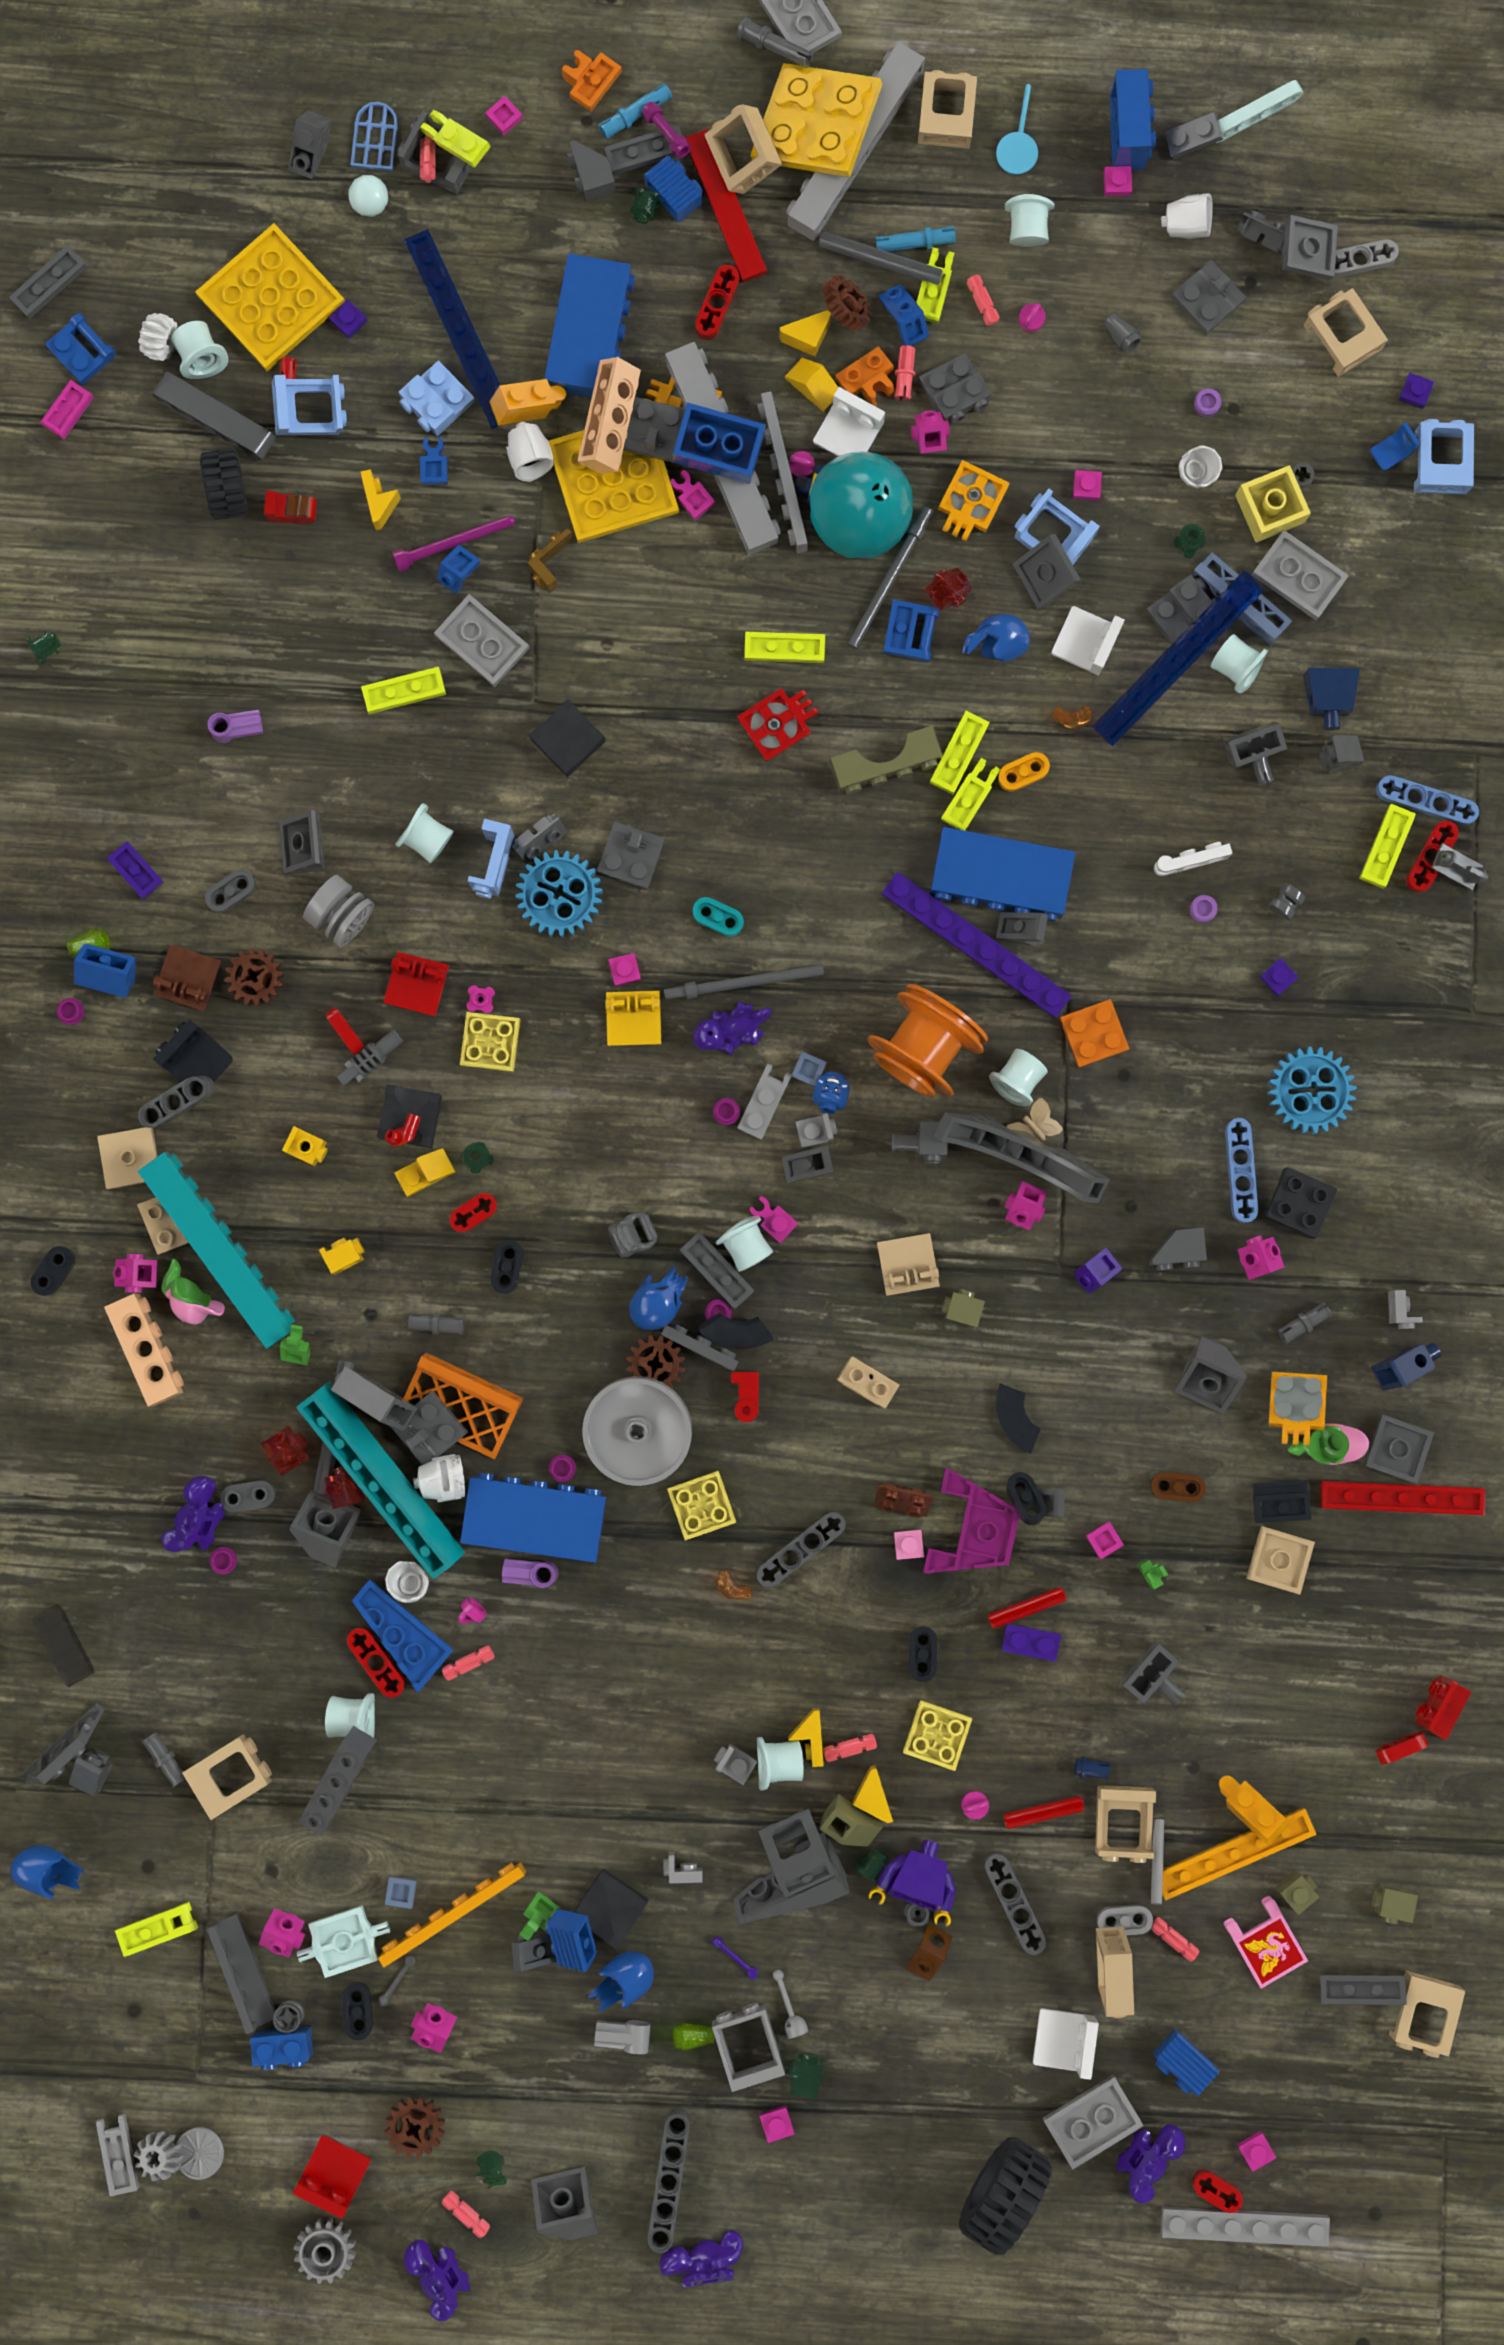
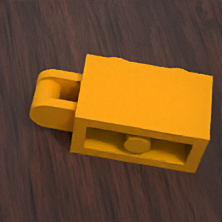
(525, 401)
(1253, 1809)

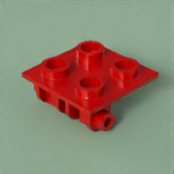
(416, 983)

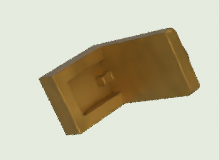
(541, 575)

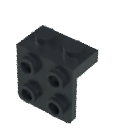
(192, 1054)

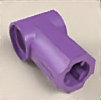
(239, 725)
(526, 1572)

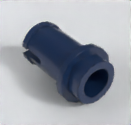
(1091, 1768)

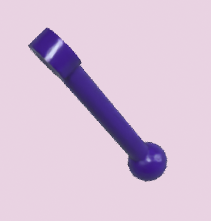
(751, 1971)

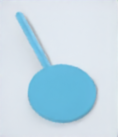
(1017, 150)

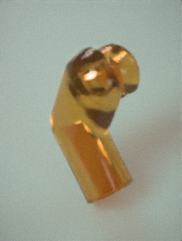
(1074, 719)
(729, 1589)

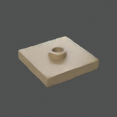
(125, 1154)
(1280, 1560)

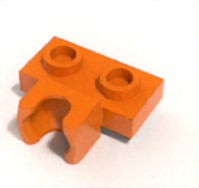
(590, 78)
(868, 376)

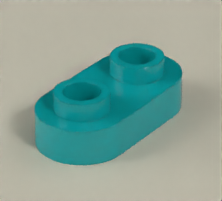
(719, 915)

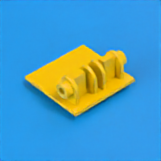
(633, 1018)

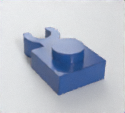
(433, 467)

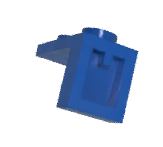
(906, 313)

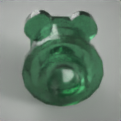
(644, 205)
(1187, 545)
(44, 645)
(486, 1158)
(872, 1865)
(490, 2169)

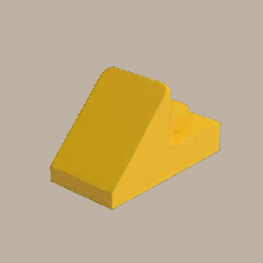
(379, 504)
(424, 1172)
(810, 1729)

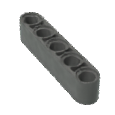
(213, 416)
(668, 2193)

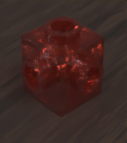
(949, 588)
(286, 1450)
(343, 1489)

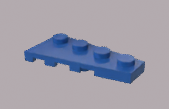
(402, 1634)

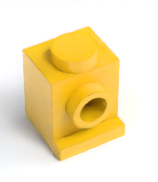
(317, 1146)
(342, 1255)

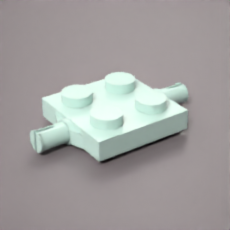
(343, 1941)

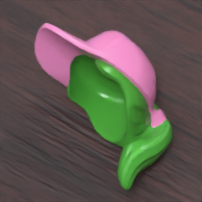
(187, 1299)
(1333, 1445)

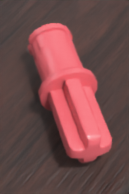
(905, 373)

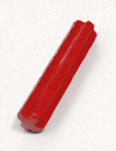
(1027, 1607)
(1043, 1812)

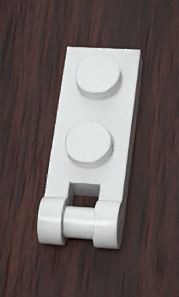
(1192, 859)

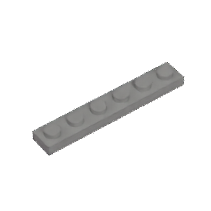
(780, 462)
(1245, 2226)

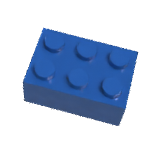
(1131, 118)
(718, 443)

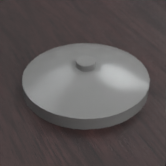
(637, 1431)

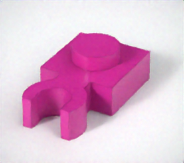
(693, 498)
(776, 1222)

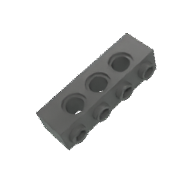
(337, 1781)

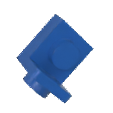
(457, 568)

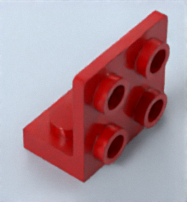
(1442, 1706)
(332, 2176)

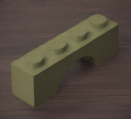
(854, 771)

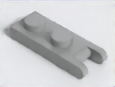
(763, 1104)
(118, 2157)

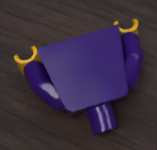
(919, 1880)

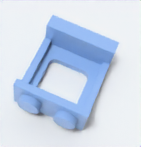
(285, 410)
(1444, 477)
(1080, 534)
(503, 837)

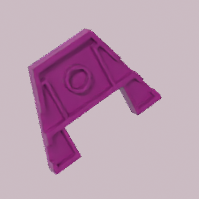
(985, 1533)

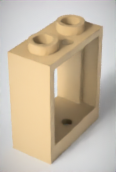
(760, 166)
(856, 1377)
(1115, 1972)

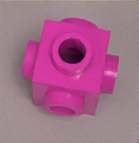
(930, 432)
(1025, 1206)
(1260, 1257)
(135, 1273)
(282, 1933)
(432, 2027)

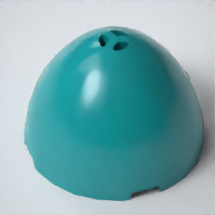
(847, 512)

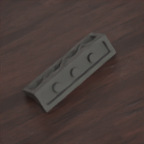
(241, 1972)

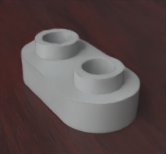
(1124, 1918)

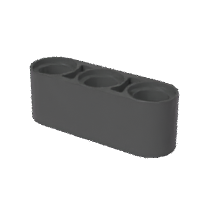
(165, 1107)

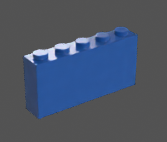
(588, 321)
(1002, 873)
(533, 1517)

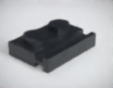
(1281, 1501)

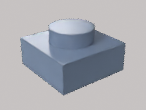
(808, 1069)
(401, 1892)

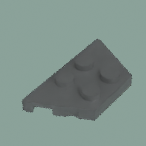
(66, 1747)

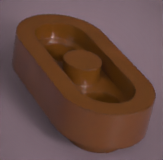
(1177, 1487)

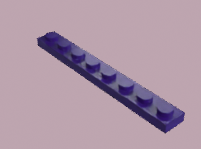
(976, 945)

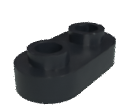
(504, 1266)
(52, 1271)
(1027, 1500)
(923, 1653)
(357, 2010)

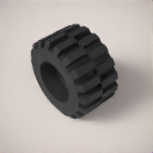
(223, 484)

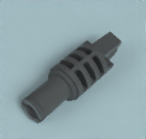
(369, 1058)

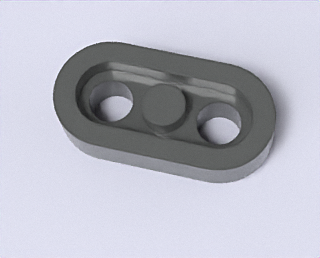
(229, 889)
(247, 1496)

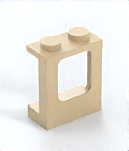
(945, 128)
(1355, 350)
(206, 1788)
(1125, 1798)
(1436, 1993)

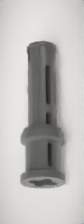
(765, 39)

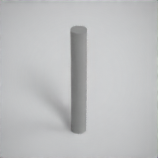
(1157, 1862)

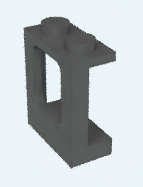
(455, 172)
(803, 1868)

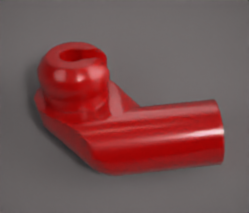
(404, 1134)

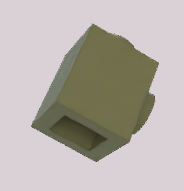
(963, 1308)
(1297, 1891)
(1394, 1904)

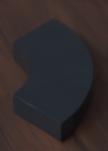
(736, 1333)
(1014, 1419)

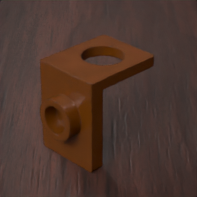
(929, 1957)

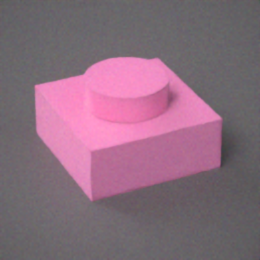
(908, 1544)

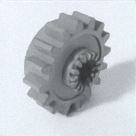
(320, 2265)

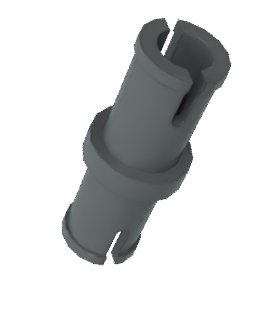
(1304, 1323)
(436, 1324)
(164, 1759)

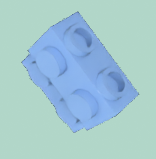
(435, 398)

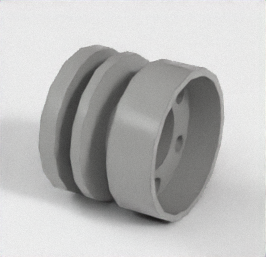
(332, 907)

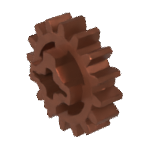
(846, 302)
(264, 973)
(659, 1346)
(409, 2116)

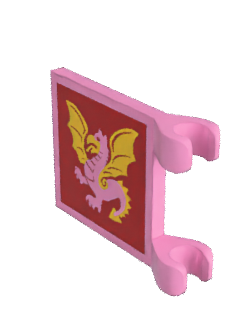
(1269, 1947)

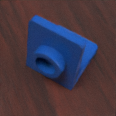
(1395, 448)

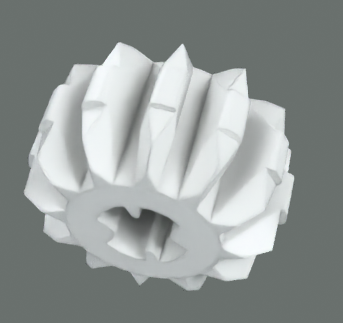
(156, 336)

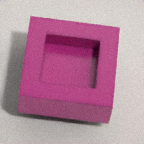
(504, 115)
(1117, 181)
(1087, 485)
(624, 969)
(1104, 1540)
(776, 2123)
(1256, 2151)

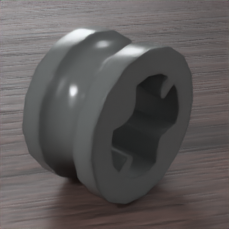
(1308, 472)

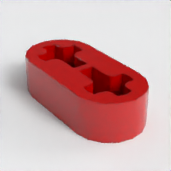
(344, 1030)
(469, 1207)
(1401, 1748)
(1220, 2185)

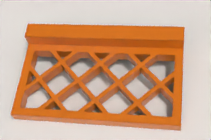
(472, 1385)

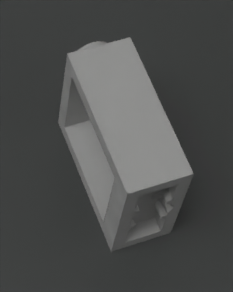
(756, 2074)

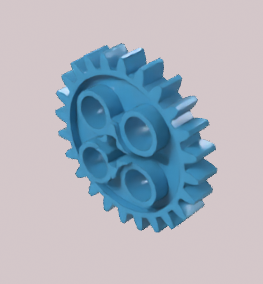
(570, 872)
(1313, 1114)

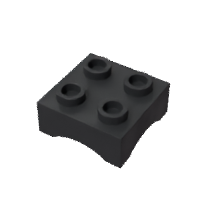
(567, 738)
(400, 1102)
(1300, 1203)
(611, 1907)

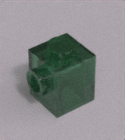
(805, 2075)

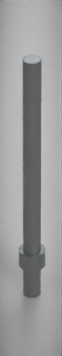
(914, 534)
(692, 989)

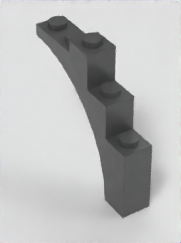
(1023, 1150)

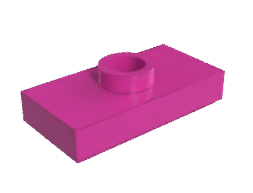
(67, 409)

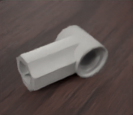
(629, 2036)

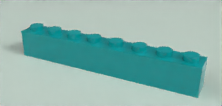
(216, 1249)
(381, 1480)

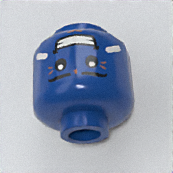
(831, 1092)

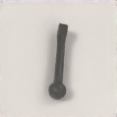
(410, 1960)

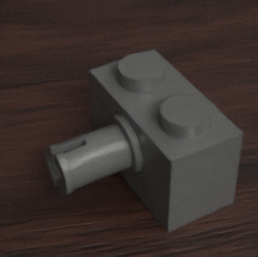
(1254, 748)
(923, 1143)
(1152, 1674)

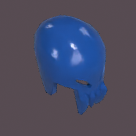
(1005, 638)
(657, 1308)
(39, 1866)
(631, 1974)

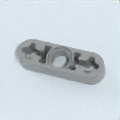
(1366, 249)

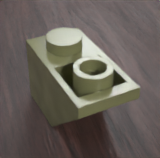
(849, 1824)

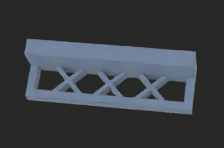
(1251, 616)

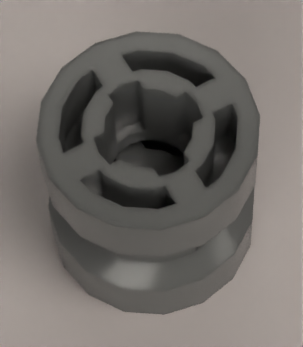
(1286, 902)
(285, 2020)

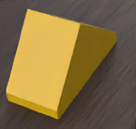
(806, 333)
(813, 382)
(871, 1796)

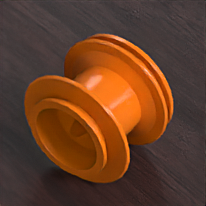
(927, 1042)

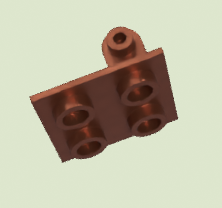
(186, 977)
(892, 1499)

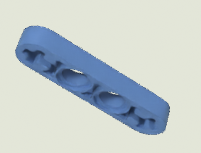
(1427, 797)
(1246, 1170)

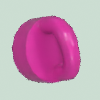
(1032, 317)
(801, 464)
(473, 1610)
(975, 1804)

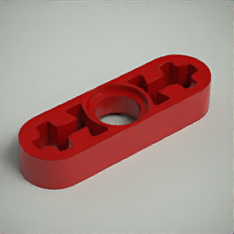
(716, 290)
(1430, 876)
(357, 1650)

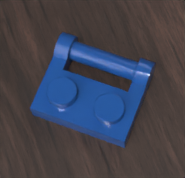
(74, 355)
(902, 628)

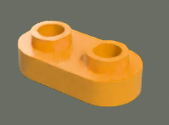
(1022, 771)

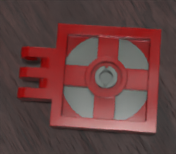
(777, 722)

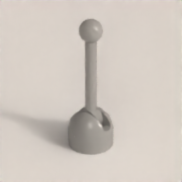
(794, 2024)

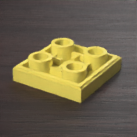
(490, 1042)
(701, 1505)
(937, 1735)

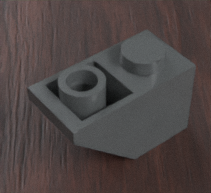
(309, 143)
(593, 172)
(1341, 754)
(1183, 1247)
(91, 1771)

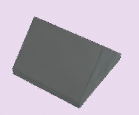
(302, 843)

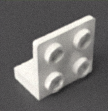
(849, 425)
(1086, 640)
(1066, 2041)

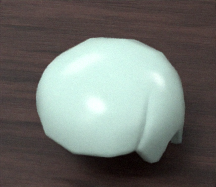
(368, 195)

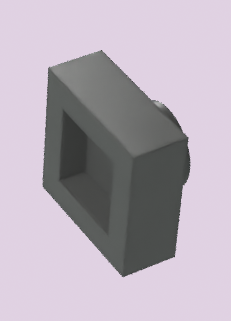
(1054, 1502)

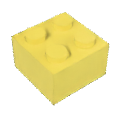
(1272, 503)

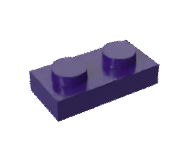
(135, 870)
(1031, 1642)

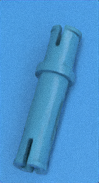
(628, 115)
(907, 241)

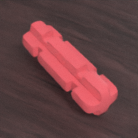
(427, 159)
(983, 300)
(468, 1663)
(850, 1747)
(1174, 1939)
(465, 2214)

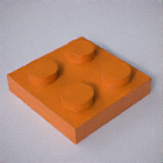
(1094, 1033)

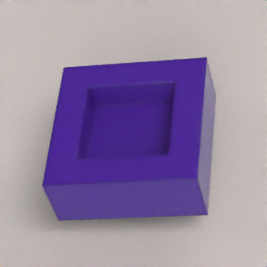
(348, 319)
(1416, 390)
(1278, 977)

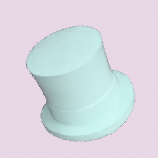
(1029, 219)
(198, 352)
(1238, 662)
(425, 835)
(1018, 1078)
(745, 1243)
(346, 1713)
(779, 1762)

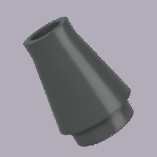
(1124, 335)

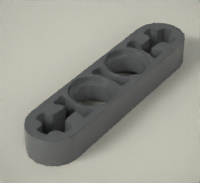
(799, 1547)
(1016, 1902)

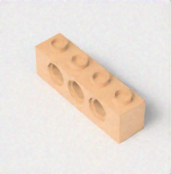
(609, 415)
(120, 1315)

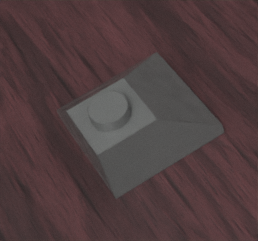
(1211, 1376)
(324, 1530)
(564, 2205)

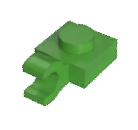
(293, 1348)
(1152, 1573)
(538, 1913)

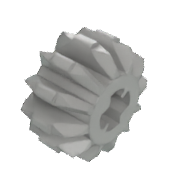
(158, 2156)

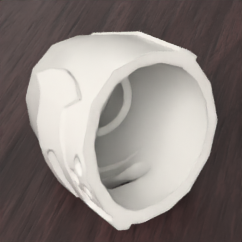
(1189, 217)
(526, 445)
(441, 1479)

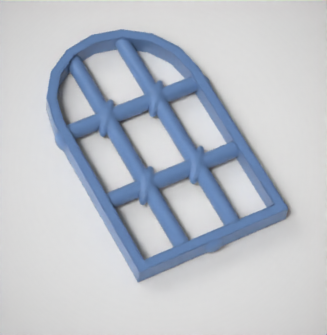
(366, 145)

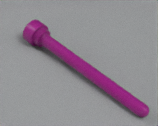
(406, 558)

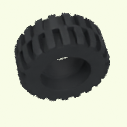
(1005, 2196)

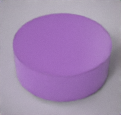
(1207, 402)
(1203, 908)

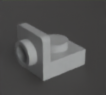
(816, 1130)
(1398, 1307)
(735, 1763)
(685, 1874)

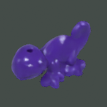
(729, 1030)
(194, 1520)
(1149, 2162)
(706, 2261)
(437, 2280)

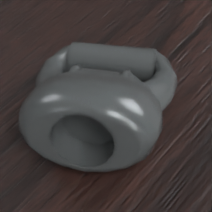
(625, 1237)

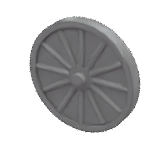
(201, 2152)

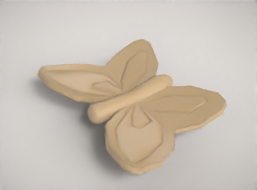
(1041, 1122)

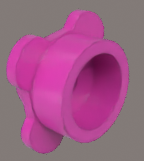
(486, 994)

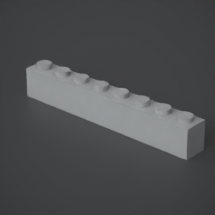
(824, 191)
(742, 499)

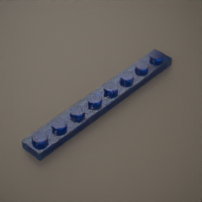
(455, 320)
(1178, 658)

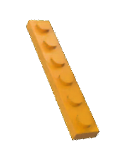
(1232, 1855)
(441, 1919)

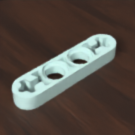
(1260, 109)

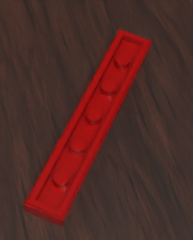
(726, 210)
(1402, 1498)

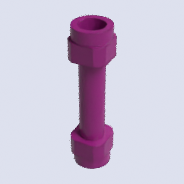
(679, 144)

